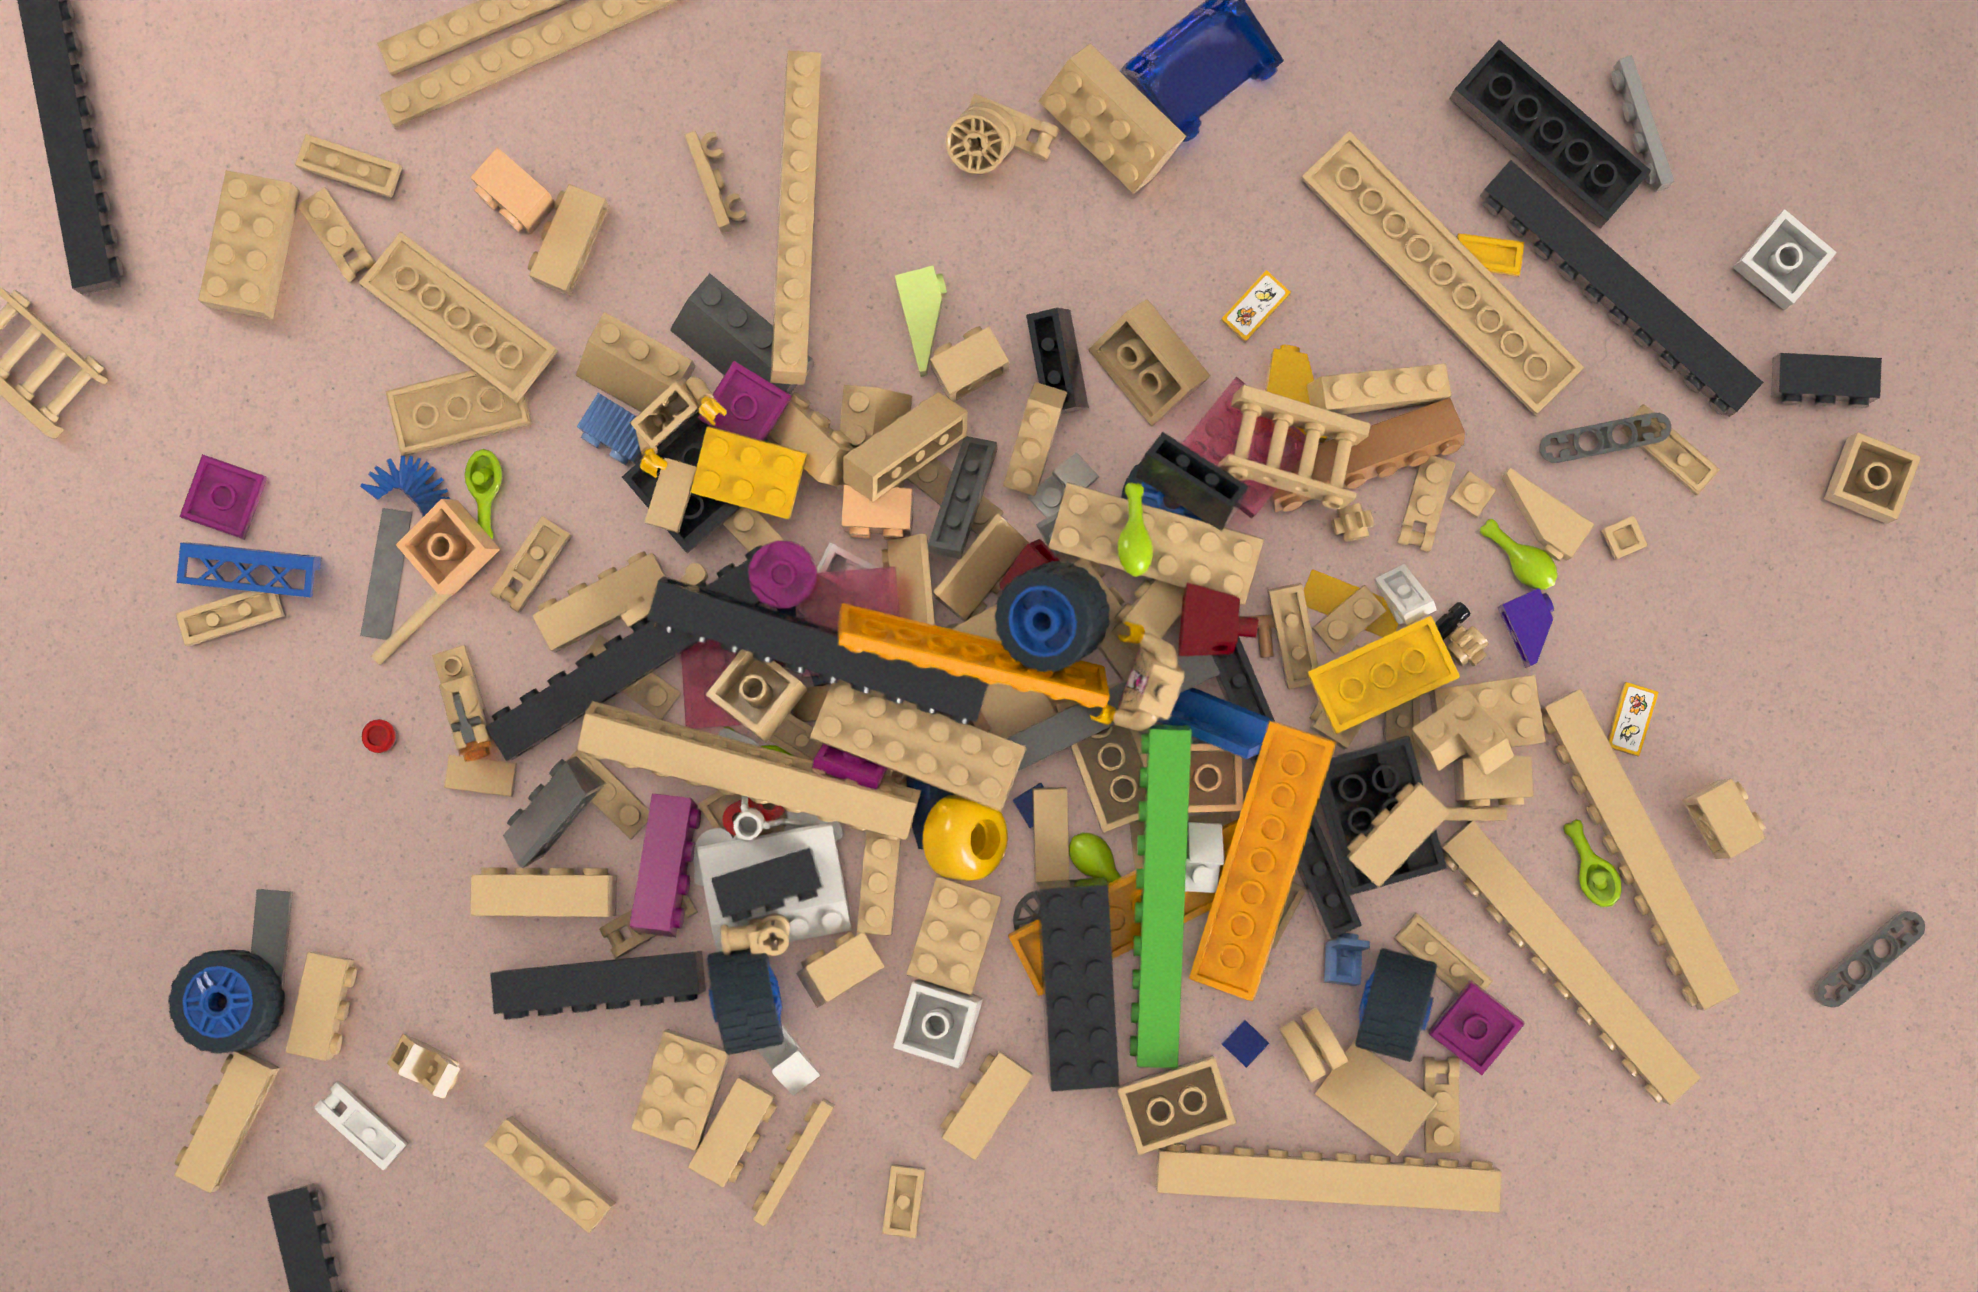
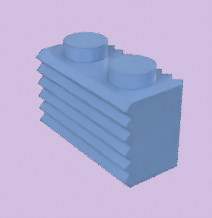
(610, 425)

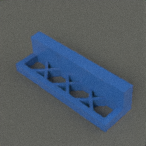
(249, 556)
(1219, 722)

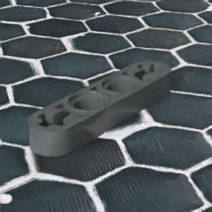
(1605, 440)
(1866, 955)

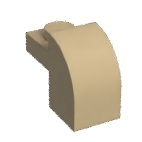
(424, 1065)

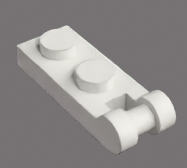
(361, 1126)

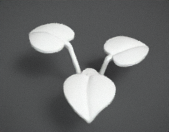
(751, 821)

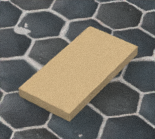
(451, 412)
(1003, 706)

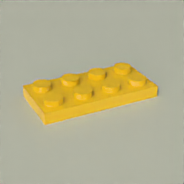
(1383, 674)

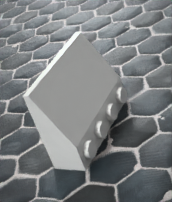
(807, 919)

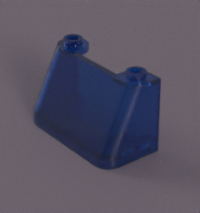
(1203, 61)

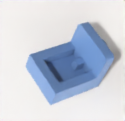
(1344, 959)

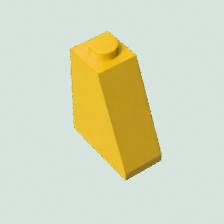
(1289, 375)

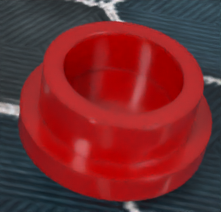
(378, 736)

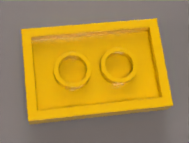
(748, 472)

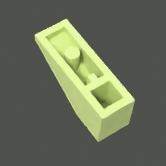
(922, 305)

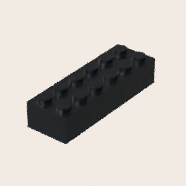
(1549, 134)
(598, 982)
(1078, 984)

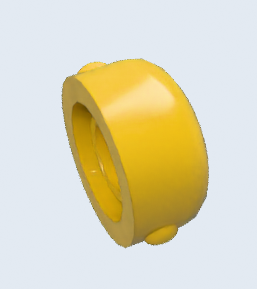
(948, 837)

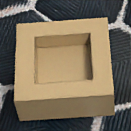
(1472, 494)
(1624, 537)

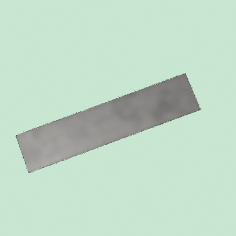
(385, 575)

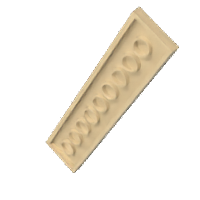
(1442, 273)

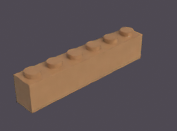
(1389, 446)

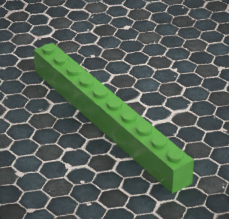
(1162, 895)

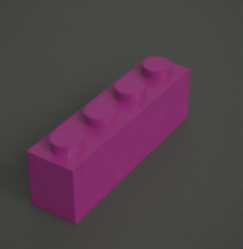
(664, 865)

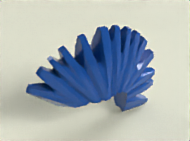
(409, 482)

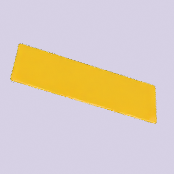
(1327, 593)

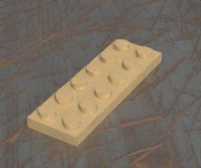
(458, 317)
(1182, 546)
(919, 744)

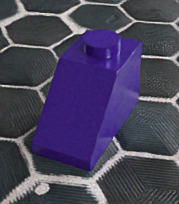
(1528, 623)

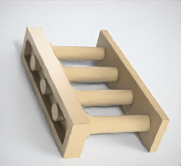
(21, 395)
(1316, 423)

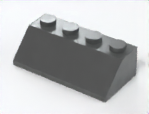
(727, 330)

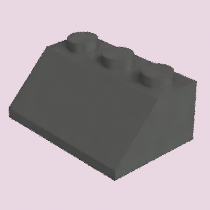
(551, 810)

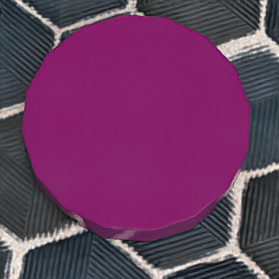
(782, 574)

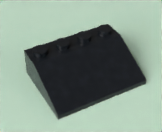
(702, 513)
(1356, 791)

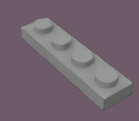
(1637, 110)

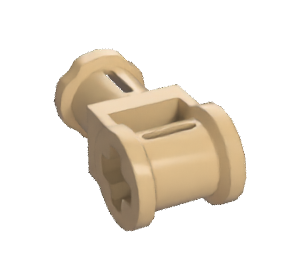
(757, 936)

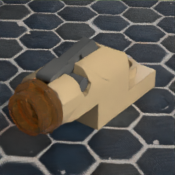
(463, 703)

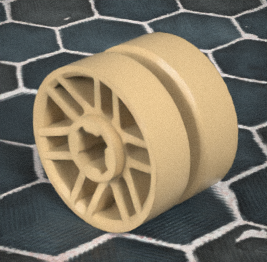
(981, 138)
(1313, 1045)

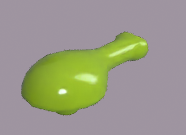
(483, 481)
(1134, 543)
(1529, 563)
(1093, 857)
(1597, 876)

